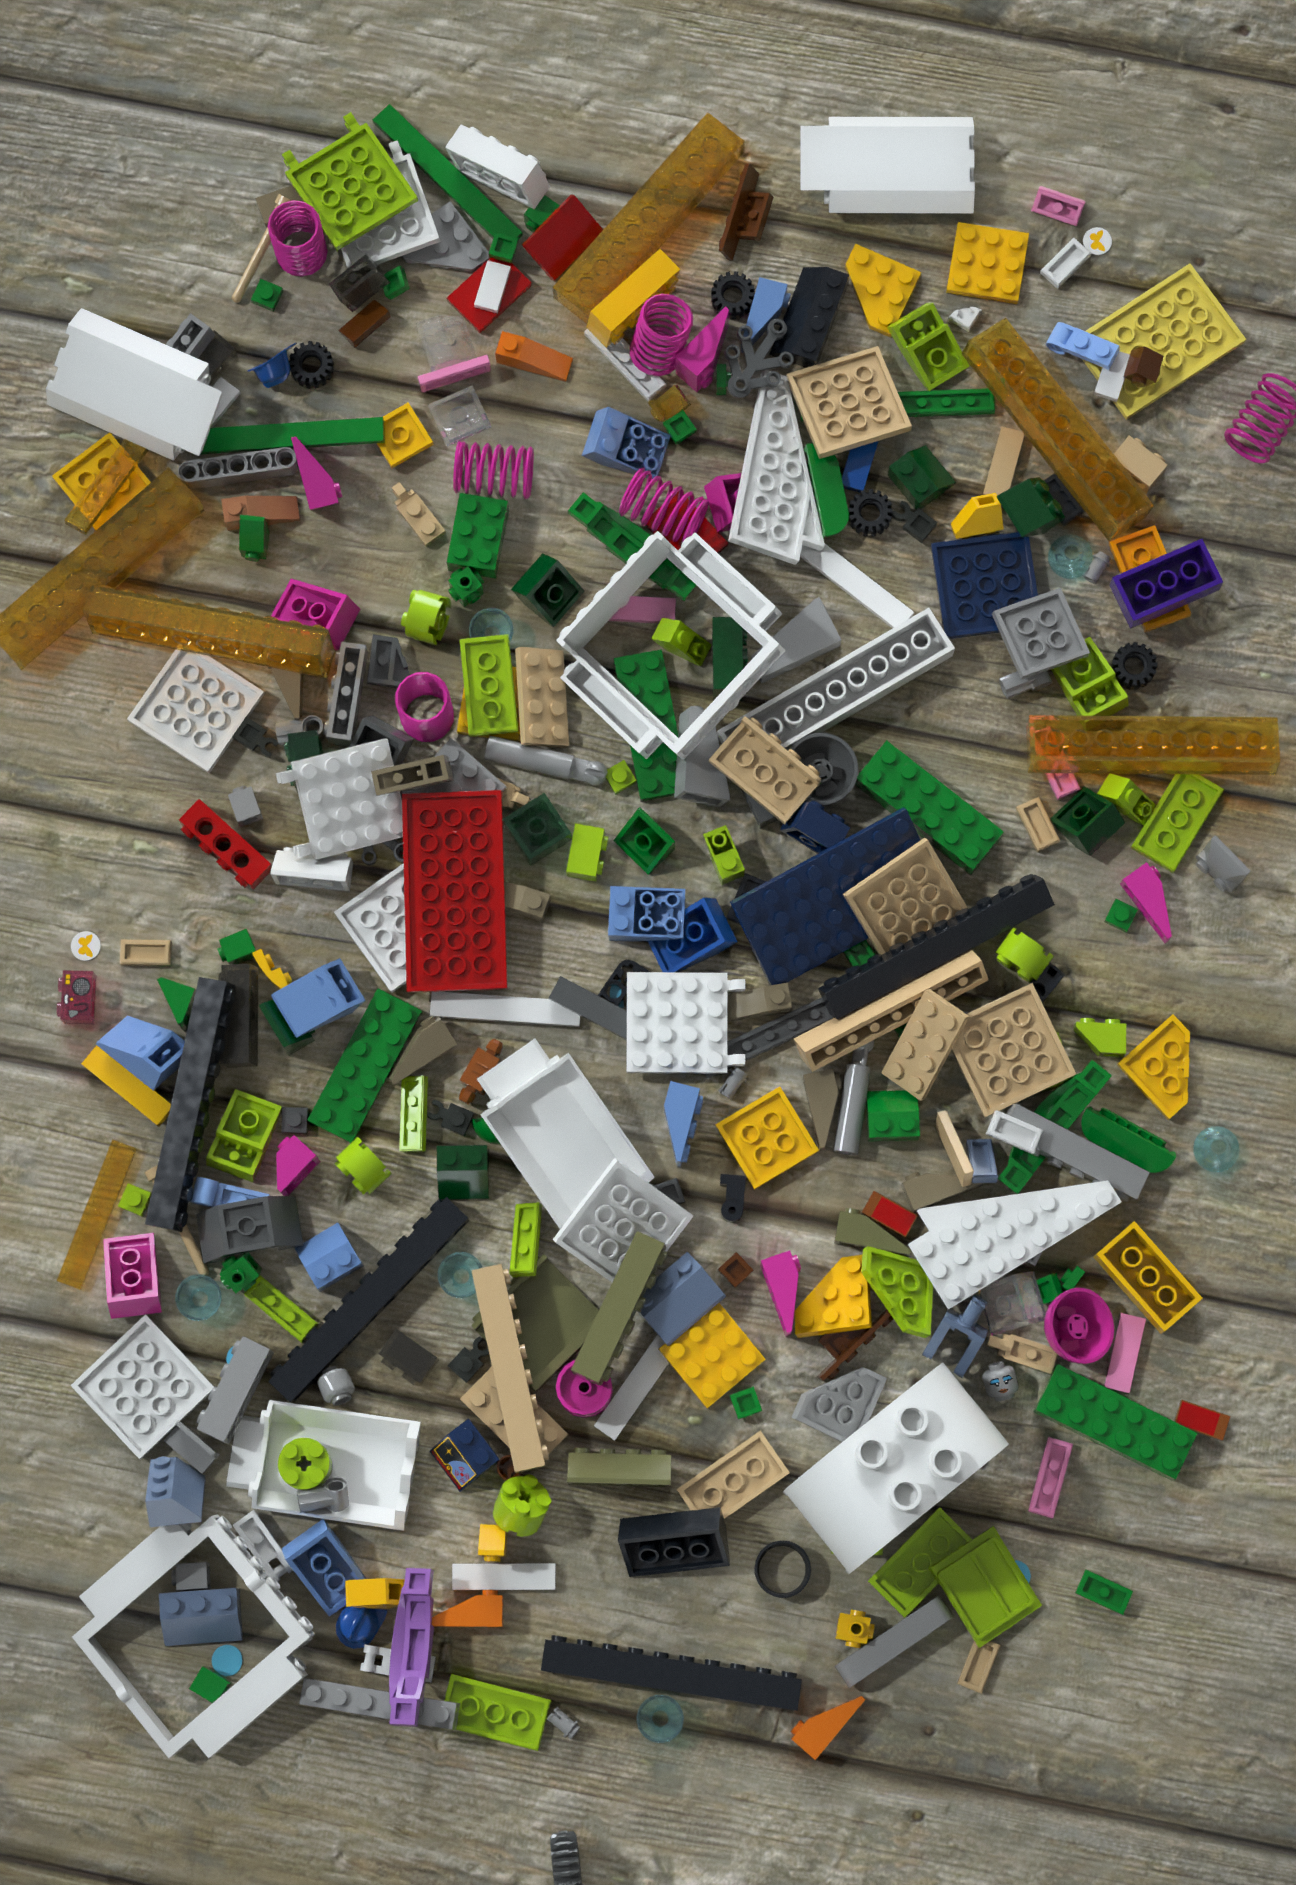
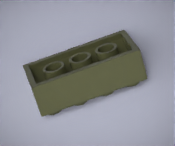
(619, 1469)

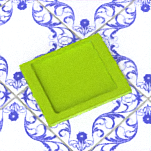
(986, 1586)

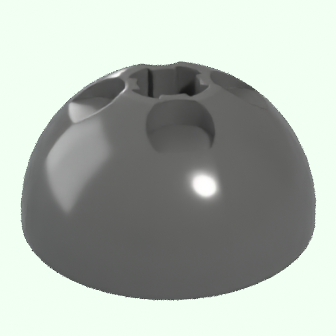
(832, 759)

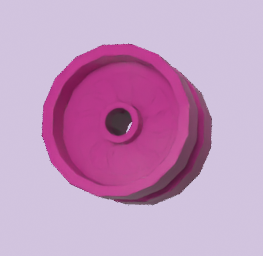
(582, 1403)

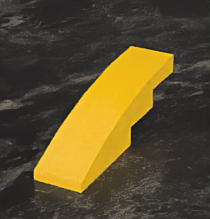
(127, 1086)

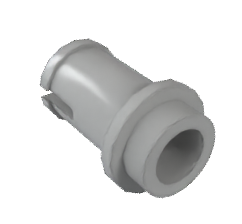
(1097, 567)
(733, 1083)
(564, 1723)

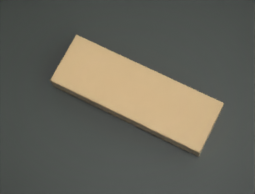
(1004, 461)
(954, 1148)

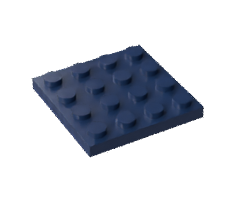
(979, 578)

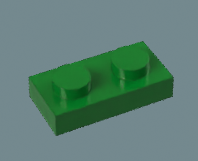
(1103, 1592)

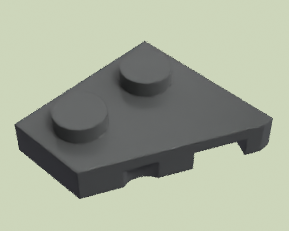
(386, 662)

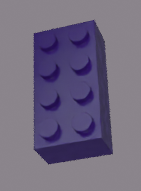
(1166, 583)

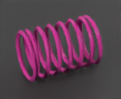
(300, 259)
(642, 329)
(1289, 403)
(528, 461)
(633, 490)
(415, 686)

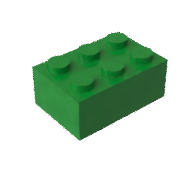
(478, 534)

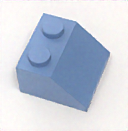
(329, 1257)

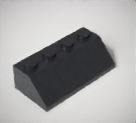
(811, 314)
(674, 1542)

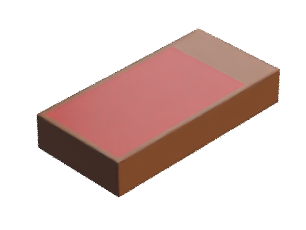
(889, 1214)
(1202, 1420)

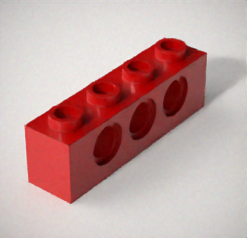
(200, 815)

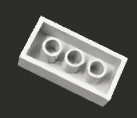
(498, 166)

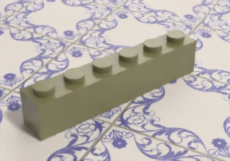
(619, 1309)

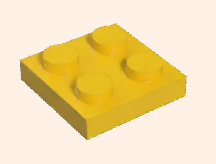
(403, 436)

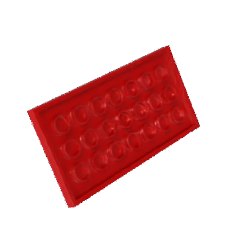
(454, 891)

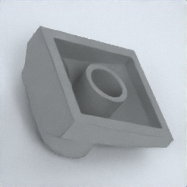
(1222, 865)

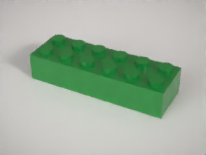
(934, 809)
(1115, 1422)

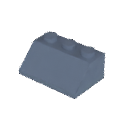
(679, 1298)
(174, 1492)
(201, 1616)

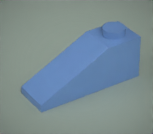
(766, 306)

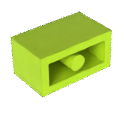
(586, 852)

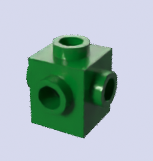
(465, 594)
(240, 1272)

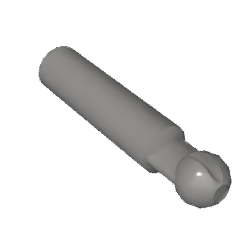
(544, 761)
(853, 1102)

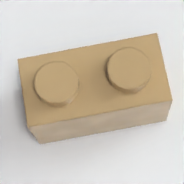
(1141, 463)

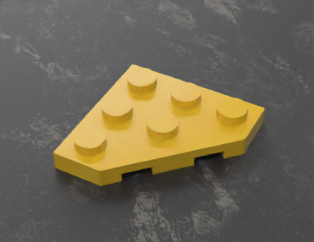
(880, 286)
(1162, 1066)
(837, 1303)

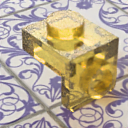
(669, 404)

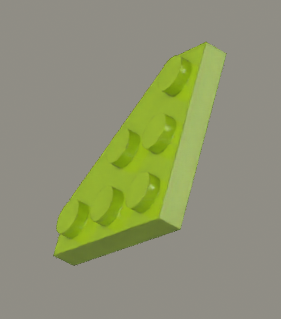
(901, 1288)

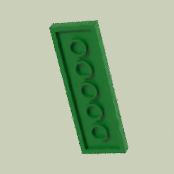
(647, 681)
(364, 1066)

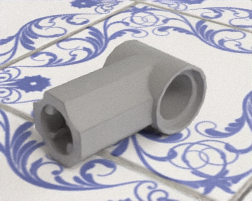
(1013, 685)
(295, 726)
(330, 1495)

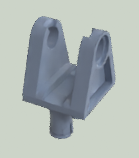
(966, 1323)

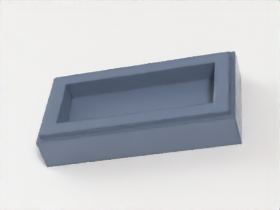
(982, 1160)

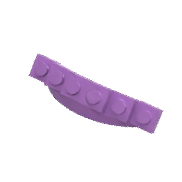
(411, 1647)

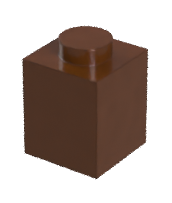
(1143, 366)

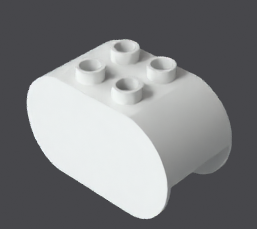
(896, 1467)

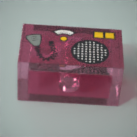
(77, 997)

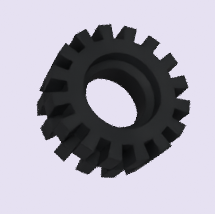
(736, 281)
(317, 377)
(877, 500)
(1140, 652)

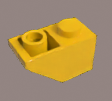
(978, 516)
(492, 1543)
(373, 1593)

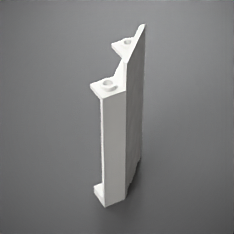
(890, 164)
(133, 387)
(554, 1127)
(365, 1449)

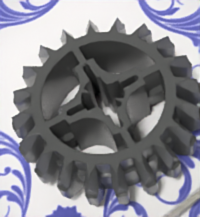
(565, 1858)

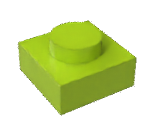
(620, 777)
(135, 1199)

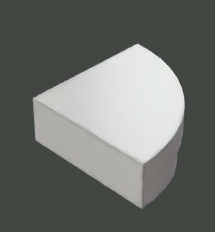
(965, 317)

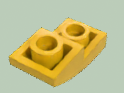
(276, 976)

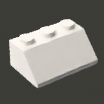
(324, 873)

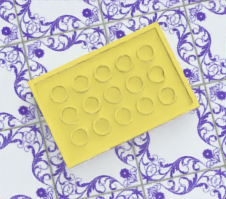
(1177, 321)

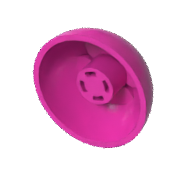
(1079, 1326)

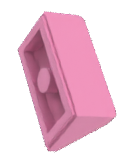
(1058, 206)

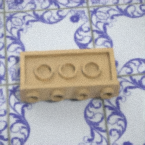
(766, 769)

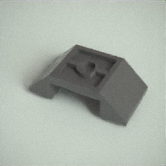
(249, 1227)

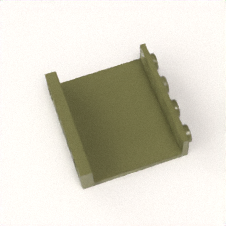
(551, 1318)

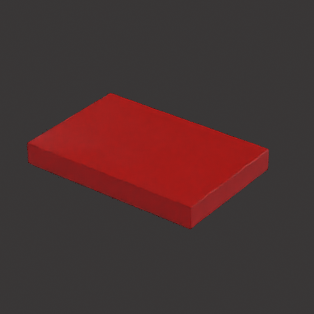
(562, 237)
(465, 295)
(706, 530)

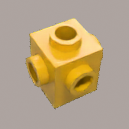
(844, 1626)

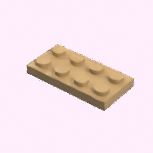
(542, 697)
(925, 1044)
(485, 1404)
(735, 1477)

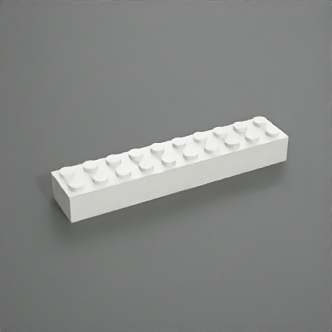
(852, 681)

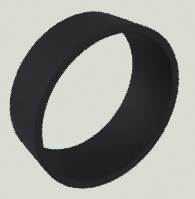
(807, 1568)

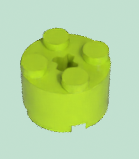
(426, 616)
(1023, 955)
(363, 1166)
(294, 1453)
(521, 1505)

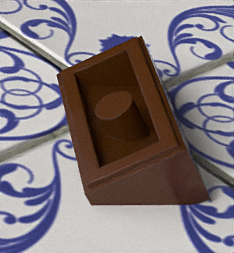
(365, 323)

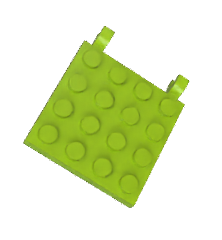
(350, 184)

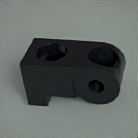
(1047, 981)
(733, 1206)

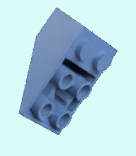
(625, 443)
(646, 914)
(318, 998)
(144, 1050)
(679, 1109)

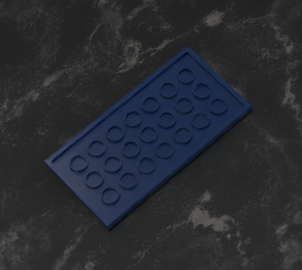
(803, 912)

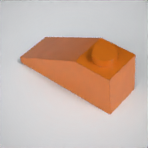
(532, 357)
(478, 1611)
(820, 1729)

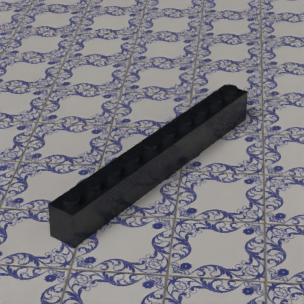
(935, 946)
(191, 1104)
(368, 1300)
(671, 1674)

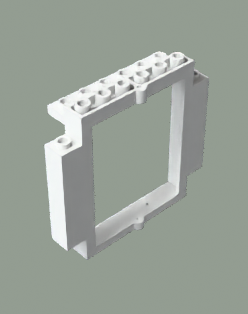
(723, 586)
(247, 1697)

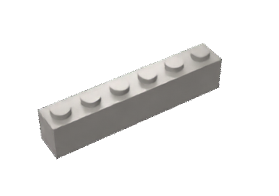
(1083, 1156)
(374, 1703)

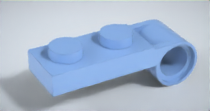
(1082, 345)
(212, 1193)

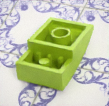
(928, 346)
(1091, 684)
(243, 1135)

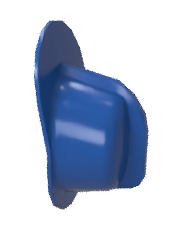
(274, 370)
(359, 1625)

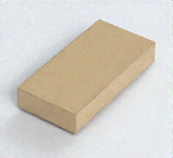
(1037, 824)
(145, 952)
(978, 1666)

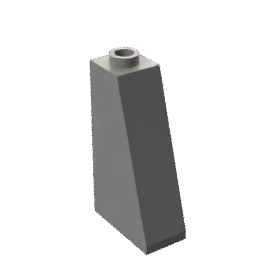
(804, 639)
(695, 776)

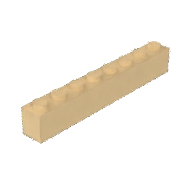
(888, 1012)
(509, 1369)

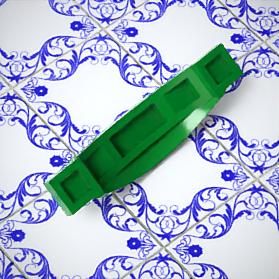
(624, 539)
(1061, 1108)

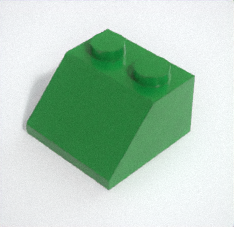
(892, 1116)

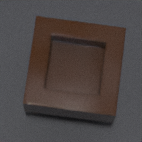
(735, 1270)

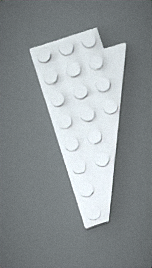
(775, 494)
(989, 1237)

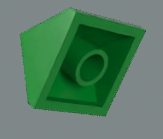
(645, 841)
(179, 999)

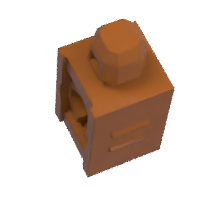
(480, 1063)

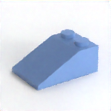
(322, 1565)

